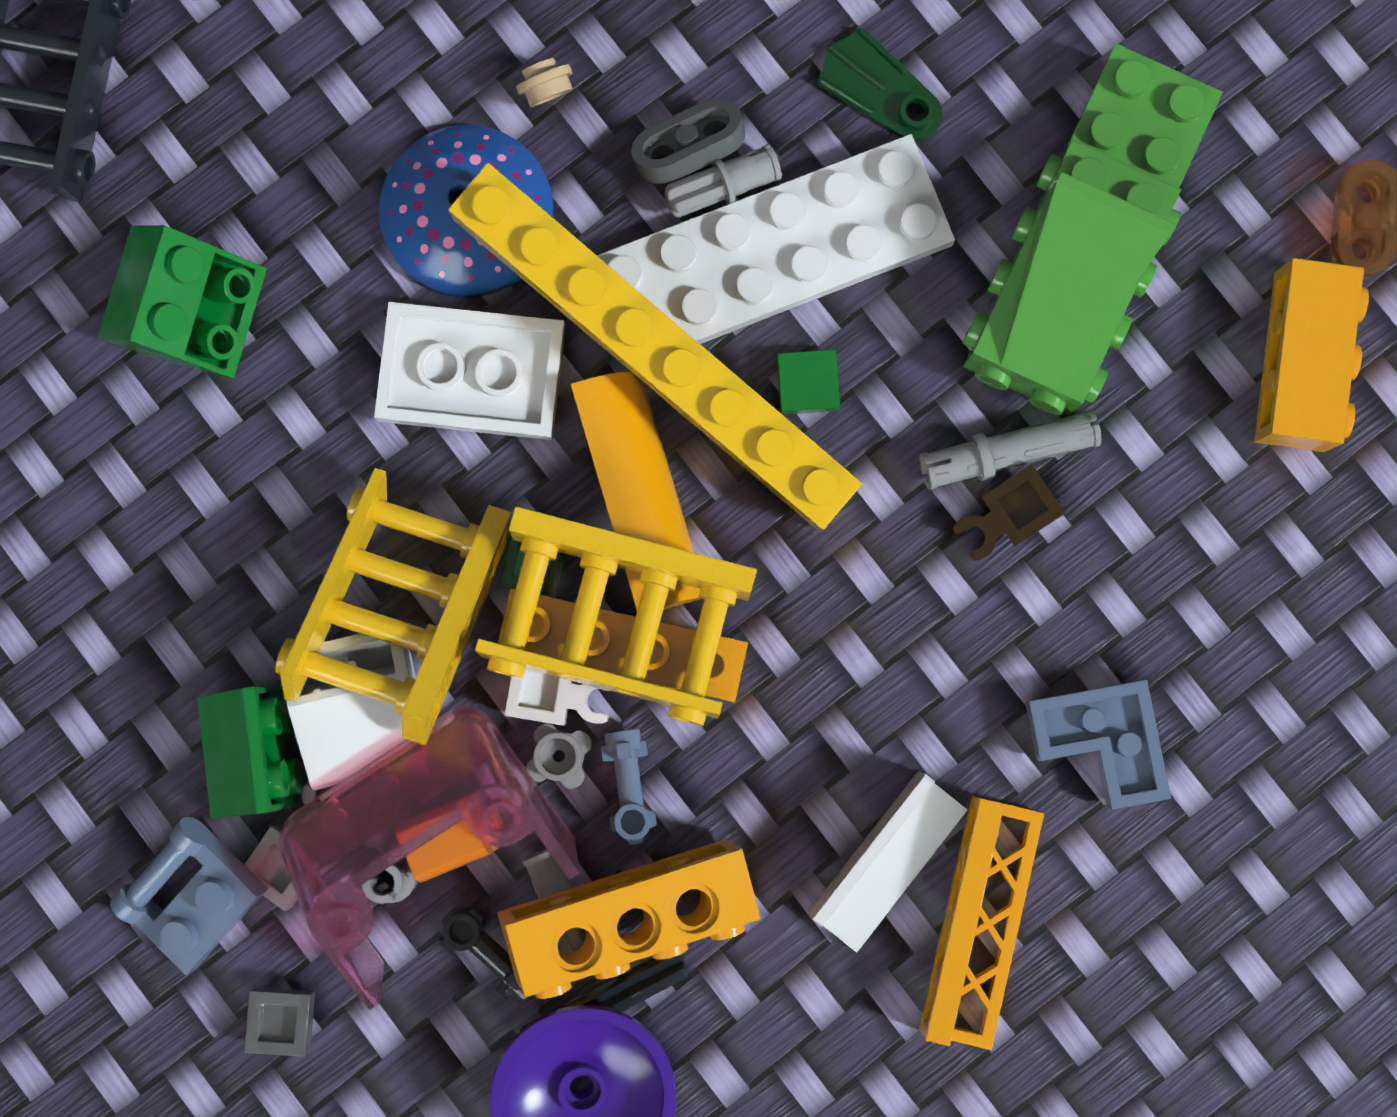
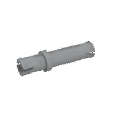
(1011, 449)

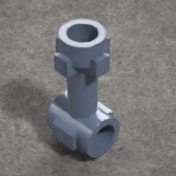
(632, 818)

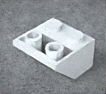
(342, 728)

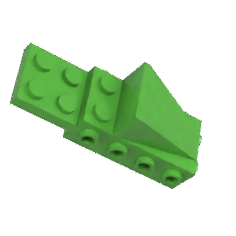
(1091, 235)

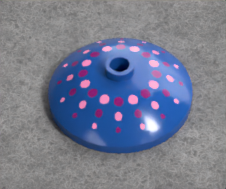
(418, 198)

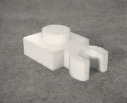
(548, 699)

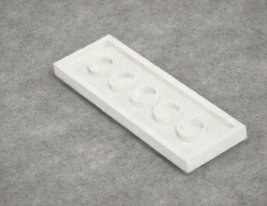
(789, 242)

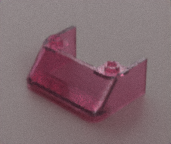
(396, 809)

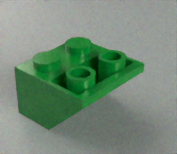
(182, 300)
(248, 752)

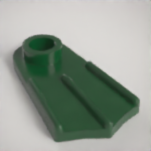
(878, 86)

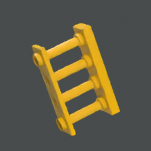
(600, 556)
(438, 646)

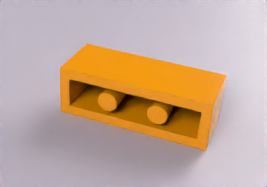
(1311, 355)

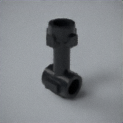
(465, 931)

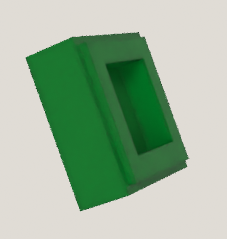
(808, 382)

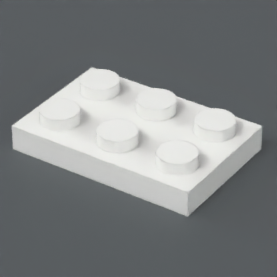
(470, 371)

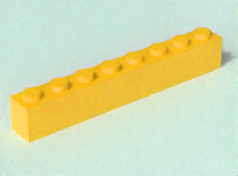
(653, 347)

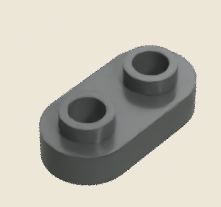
(688, 141)

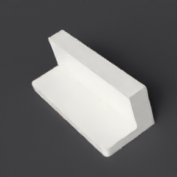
(887, 861)

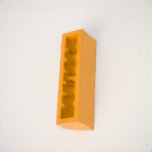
(633, 469)

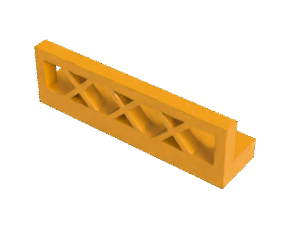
(962, 924)

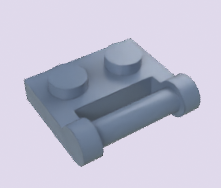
(202, 909)

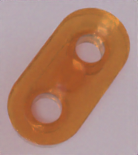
(1365, 223)

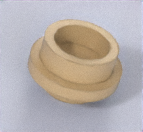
(545, 82)

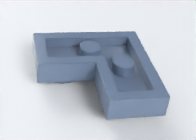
(1117, 726)

